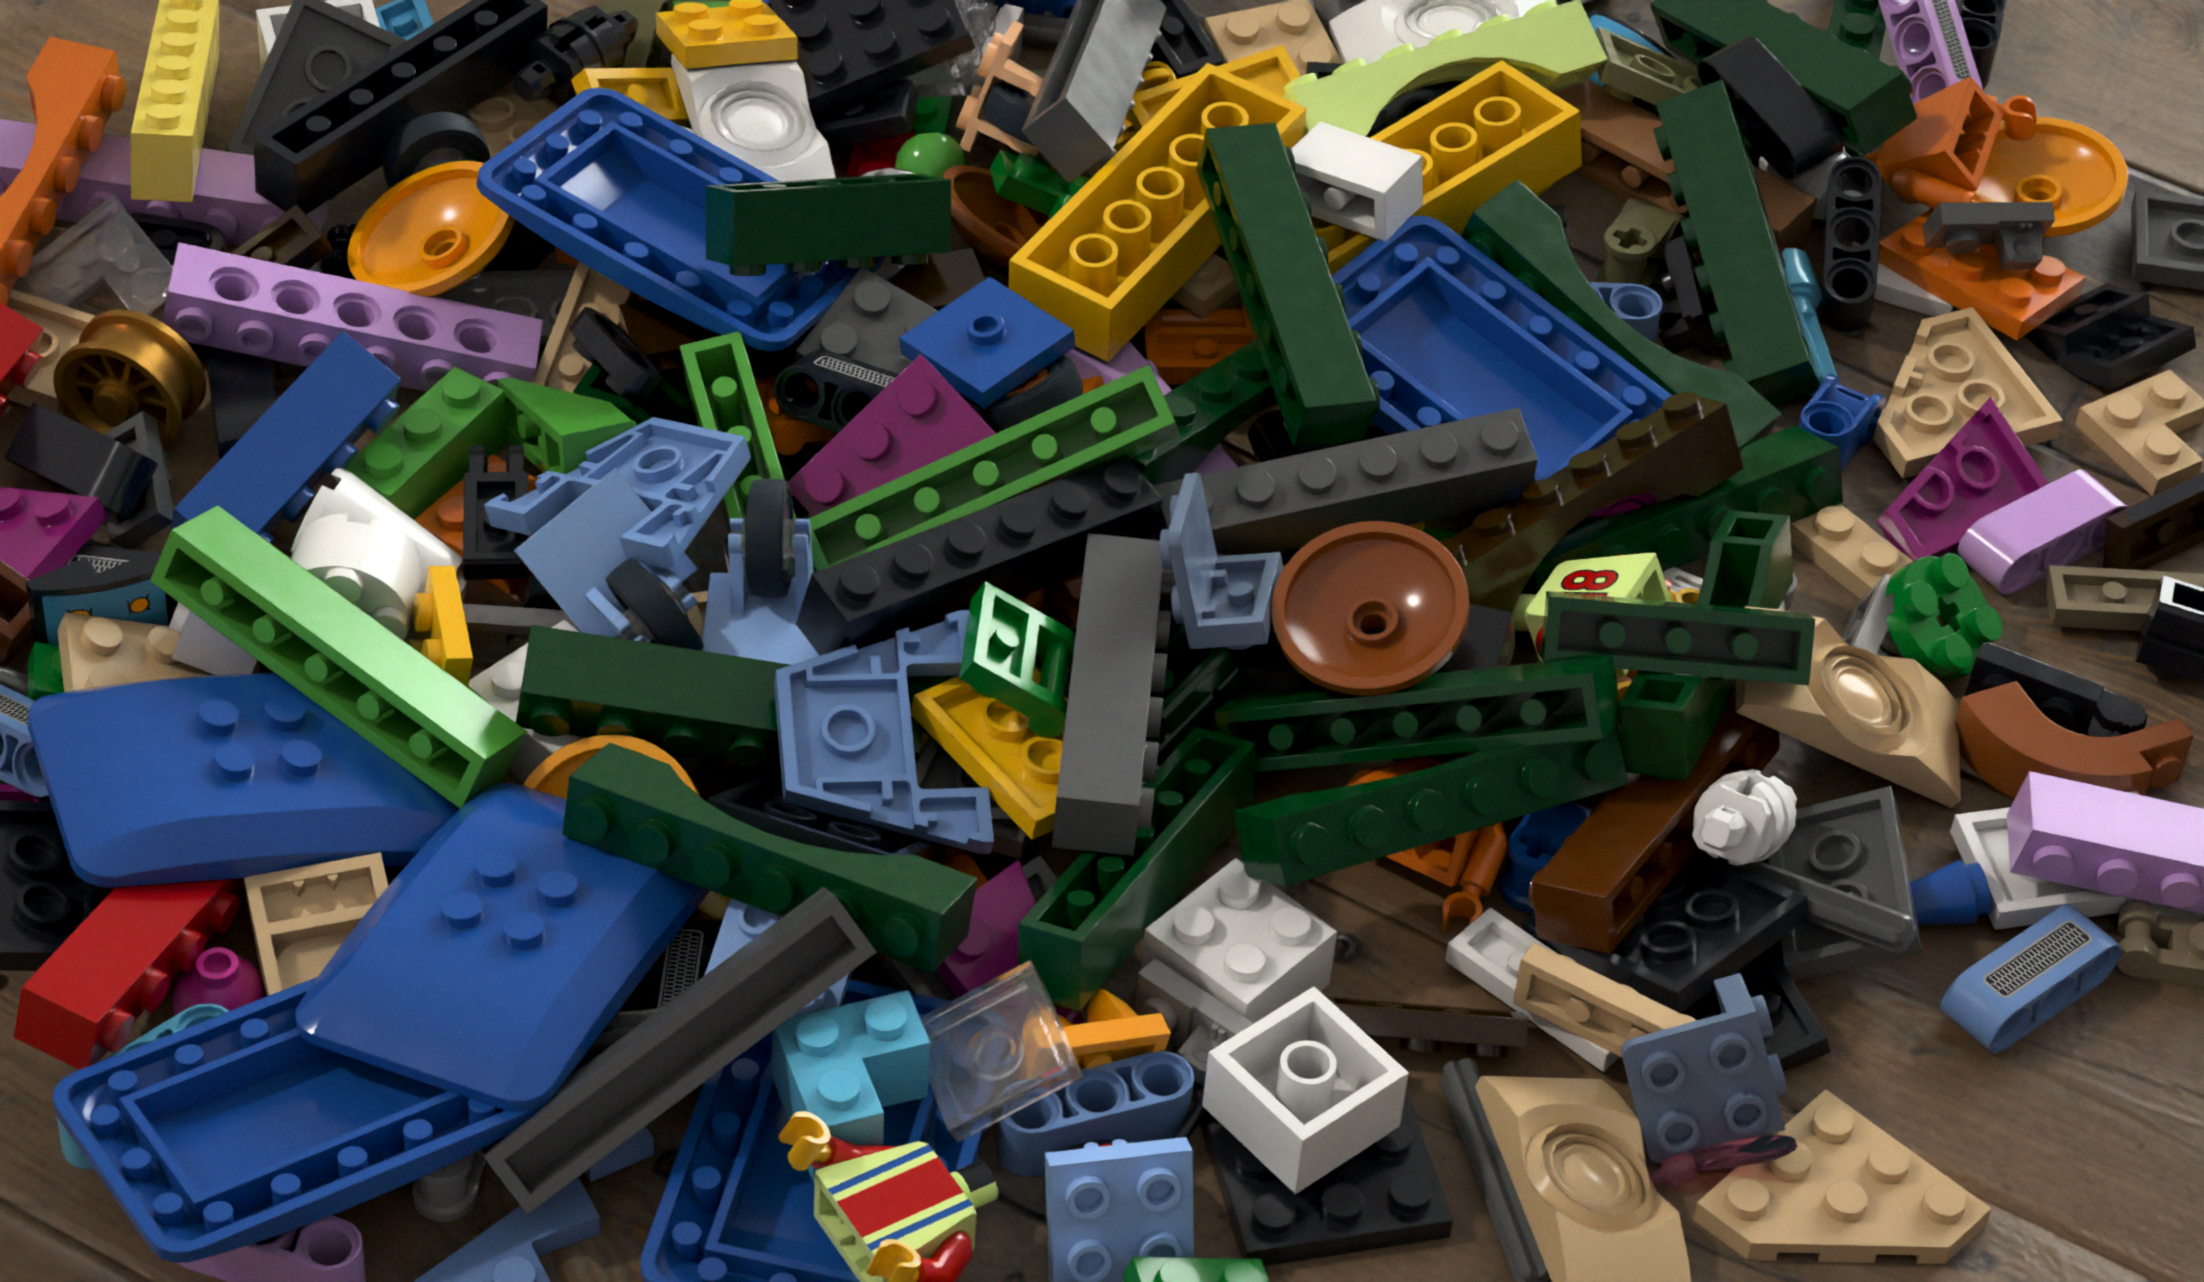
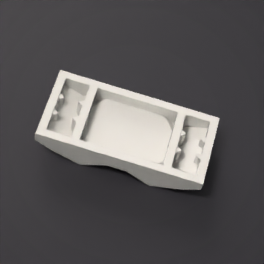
(1382, 25)
(757, 116)

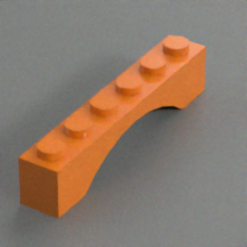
(71, 98)

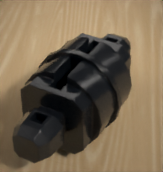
(570, 45)

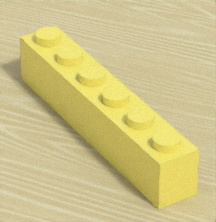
(174, 100)

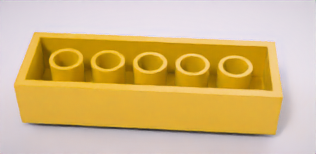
(1474, 147)
(1142, 216)

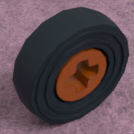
(1040, 393)

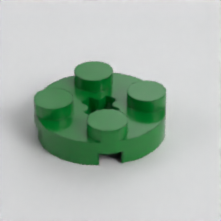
(1944, 588)

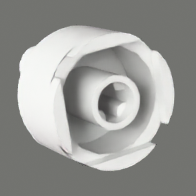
(365, 564)

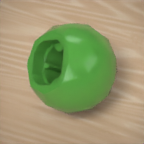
(930, 154)

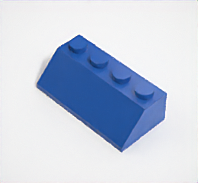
(298, 440)

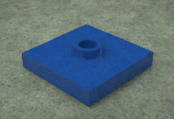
(988, 341)

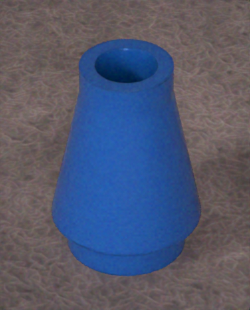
(1952, 895)

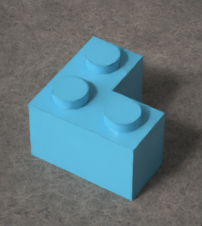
(852, 1064)

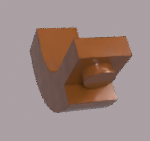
(2009, 736)

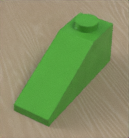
(558, 423)

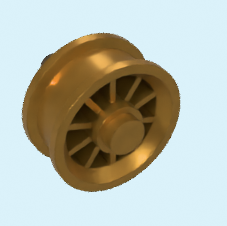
(128, 367)

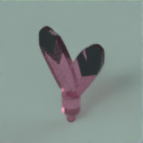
(1725, 1155)

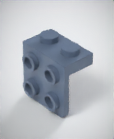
(1215, 597)
(1707, 1077)

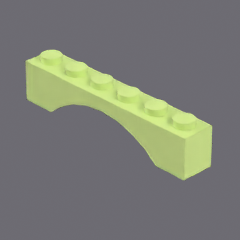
(1547, 45)

